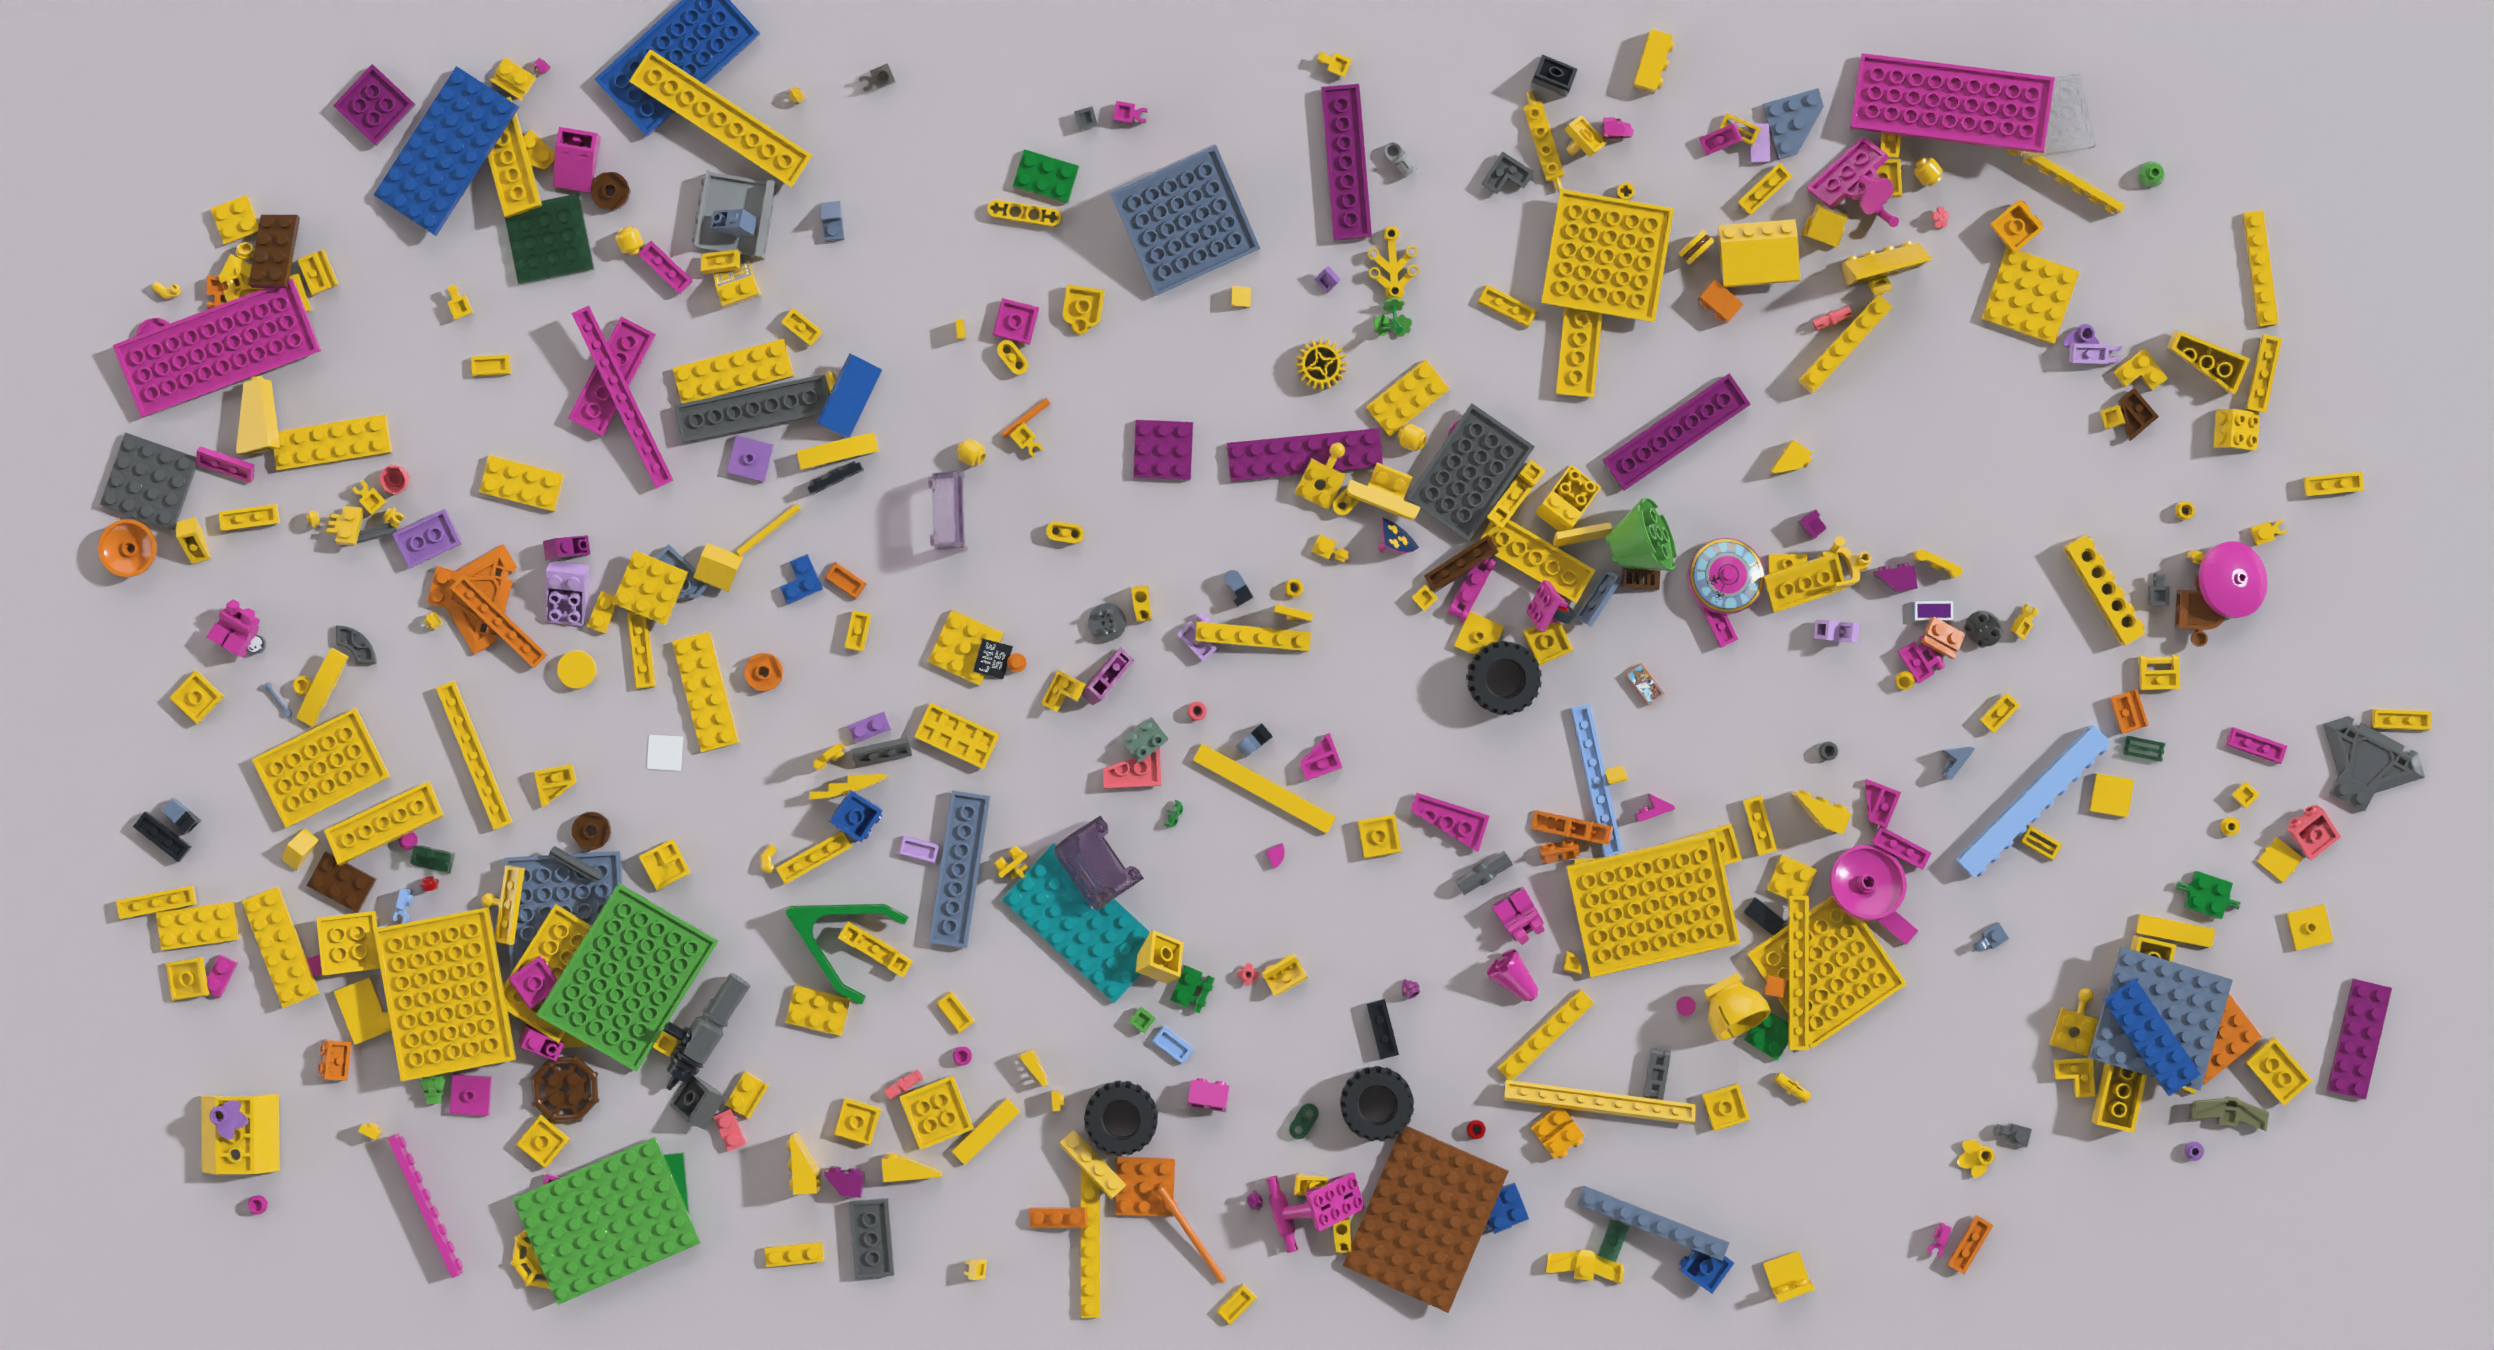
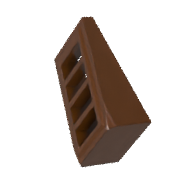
(1625, 575)

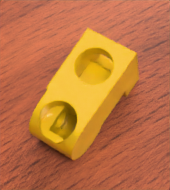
(1141, 603)
(1342, 1236)

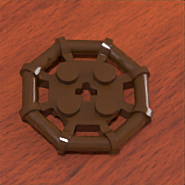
(557, 1097)

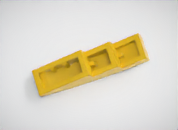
(837, 451)
(322, 687)
(855, 783)

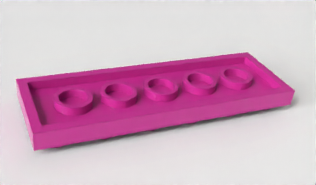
(595, 405)

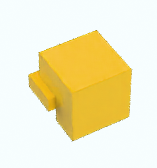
(1825, 224)

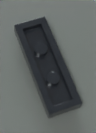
(835, 477)
(162, 836)
(1382, 1028)

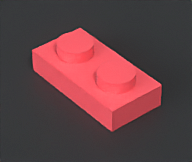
(729, 1130)

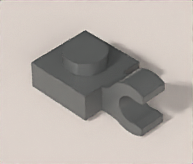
(2158, 593)

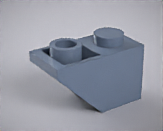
(734, 222)

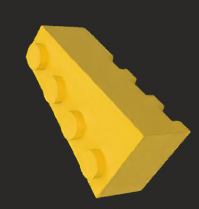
(2214, 362)

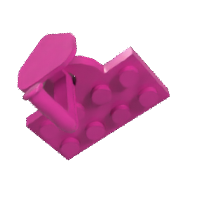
(1850, 174)

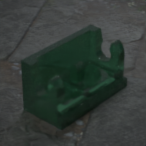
(432, 858)

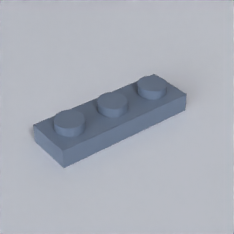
(1598, 598)

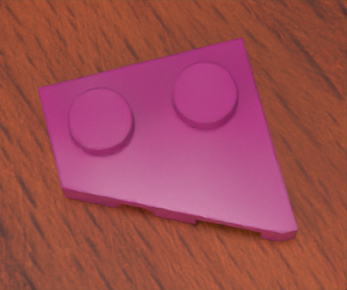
(1321, 759)
(1880, 802)

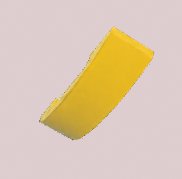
(1515, 494)
(875, 948)

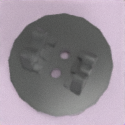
(1978, 621)
(1109, 631)

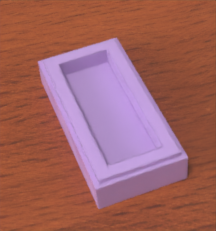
(1761, 150)
(919, 849)

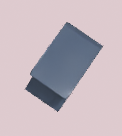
(832, 221)
(1959, 757)

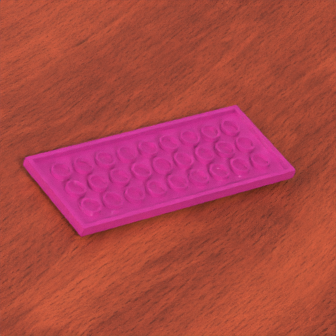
(1952, 103)
(216, 348)

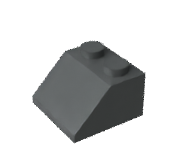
(697, 1102)

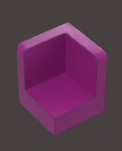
(1812, 524)

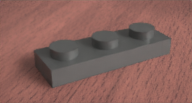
(881, 752)

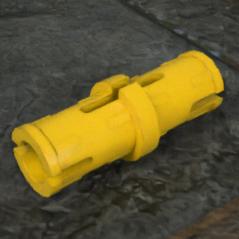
(1792, 1087)

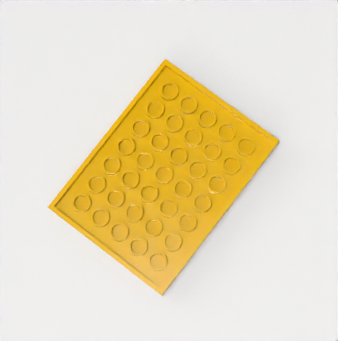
(1653, 904)
(444, 994)

